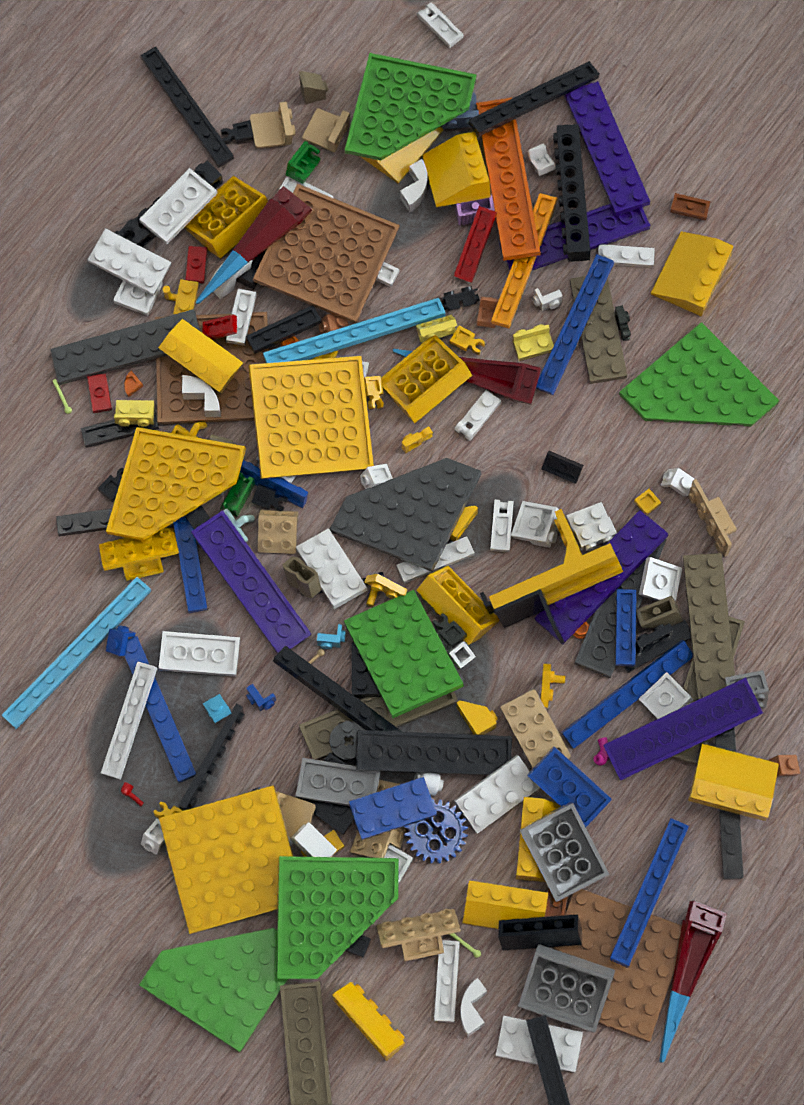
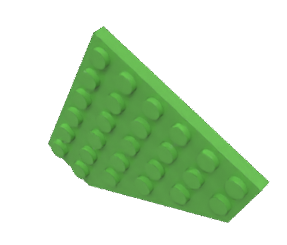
(403, 103)
(699, 385)
(327, 908)
(220, 983)

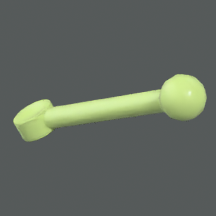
(68, 410)
(477, 953)

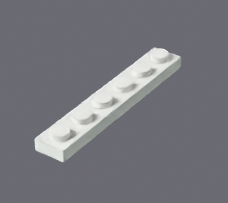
(129, 720)

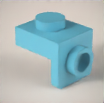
(328, 641)
(217, 708)

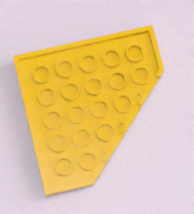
(168, 479)

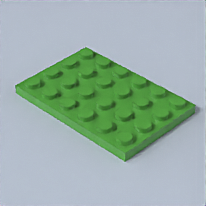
(403, 654)

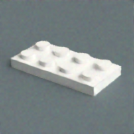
(178, 206)
(129, 262)
(335, 571)
(199, 653)
(496, 794)
(517, 1045)

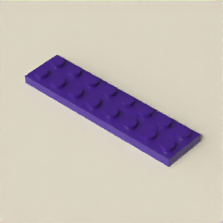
(607, 148)
(602, 228)
(632, 548)
(250, 582)
(683, 728)

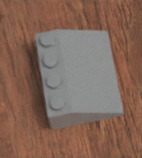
(564, 851)
(566, 988)

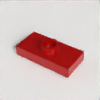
(196, 264)
(220, 327)
(99, 393)

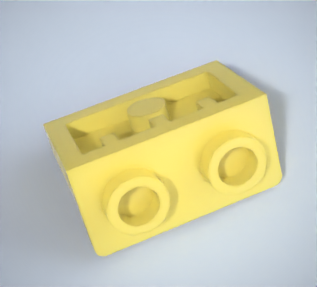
(440, 327)
(532, 342)
(134, 412)

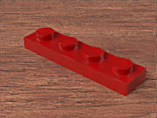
(475, 244)

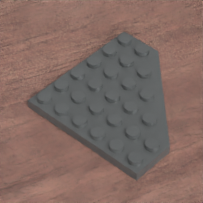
(410, 513)

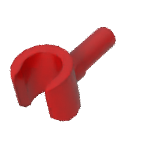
(127, 789)

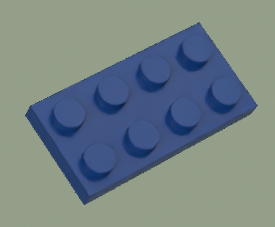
(567, 784)
(392, 808)

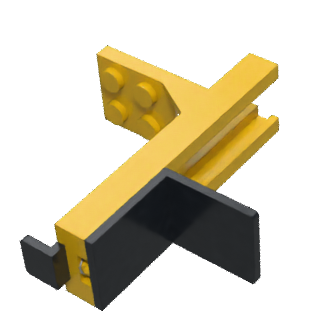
(555, 584)

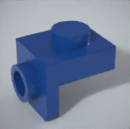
(118, 640)
(255, 698)

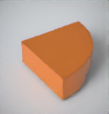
(132, 384)

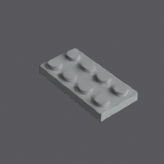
(334, 782)

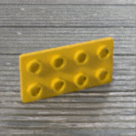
(138, 556)

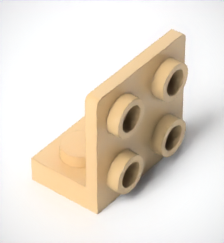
(327, 129)
(277, 531)

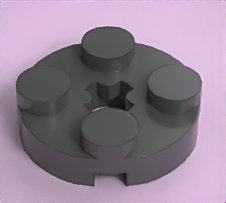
(337, 742)

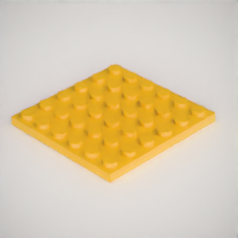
(310, 417)
(227, 857)

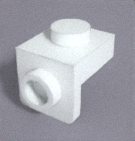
(540, 160)
(548, 301)
(677, 480)

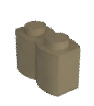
(302, 577)

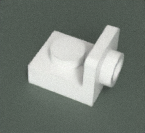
(375, 475)
(153, 838)

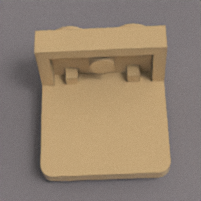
(273, 128)
(294, 812)

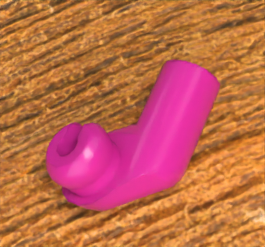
(602, 756)

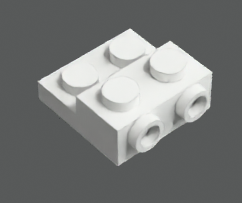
(536, 524)
(591, 527)

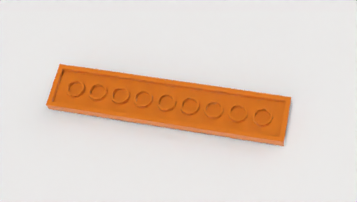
(509, 188)

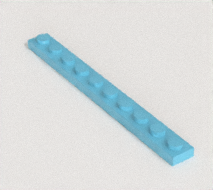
(357, 333)
(76, 653)

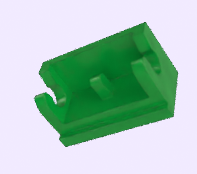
(303, 162)
(238, 495)

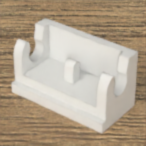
(312, 842)

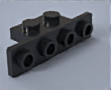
(659, 642)

